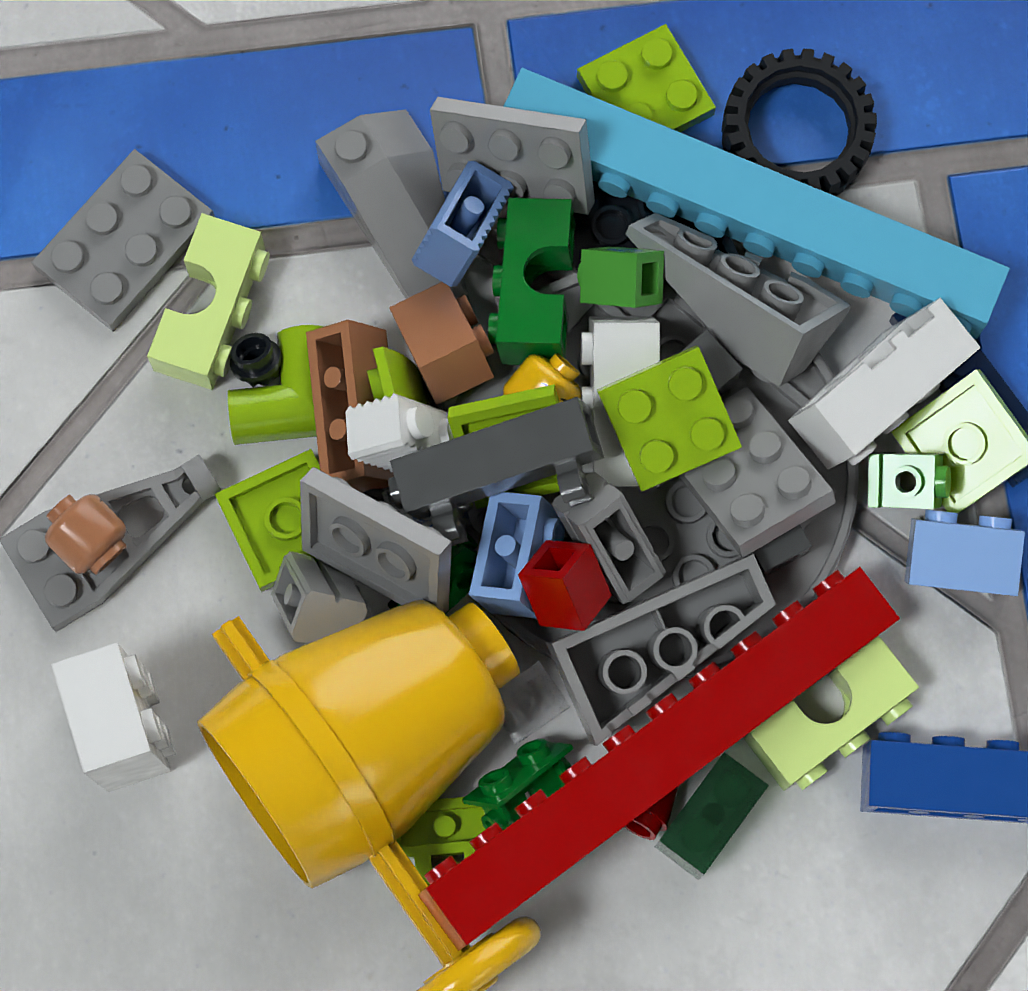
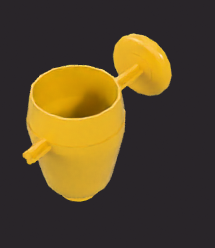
(358, 741)

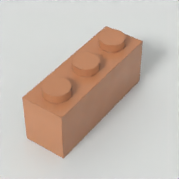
(340, 379)

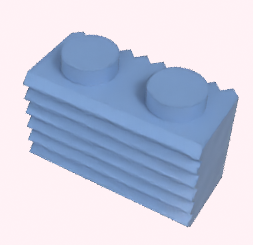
(462, 224)

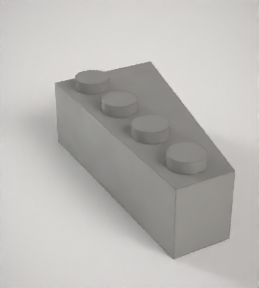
(648, 647)

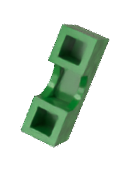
(535, 240)

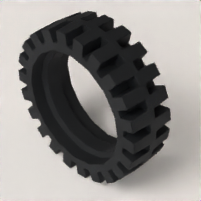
(809, 72)

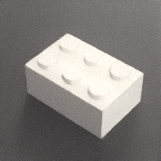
(112, 717)

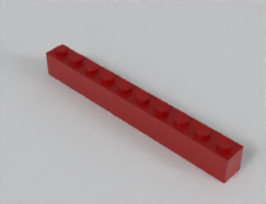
(656, 759)

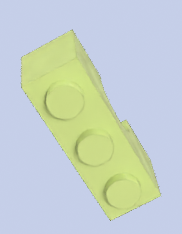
(198, 344)
(872, 688)

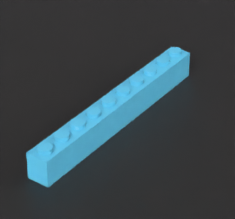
(770, 210)

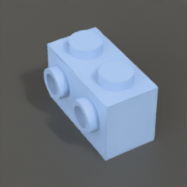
(510, 537)
(964, 555)

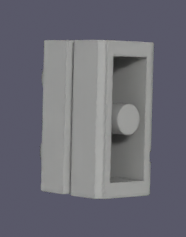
(615, 537)
(316, 598)

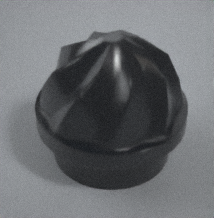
(255, 359)

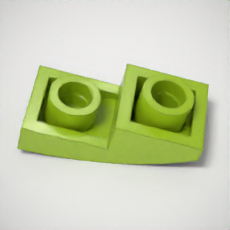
(396, 375)

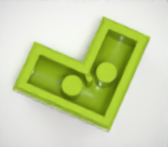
(282, 409)

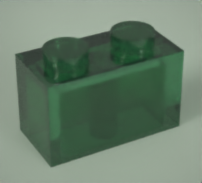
(711, 816)

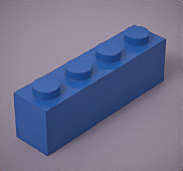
(945, 778)

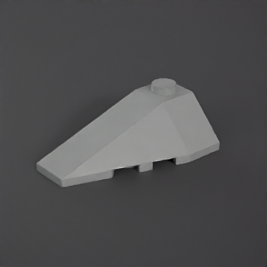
(390, 189)
(756, 315)

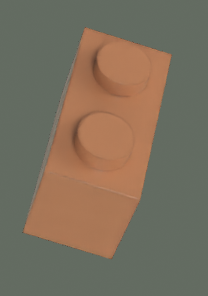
(443, 342)

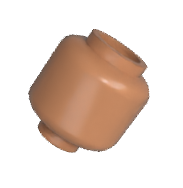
(85, 533)

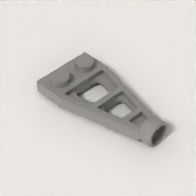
(69, 595)

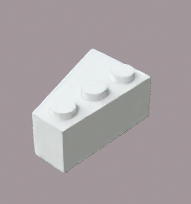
(614, 350)
(883, 384)

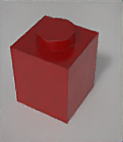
(565, 585)

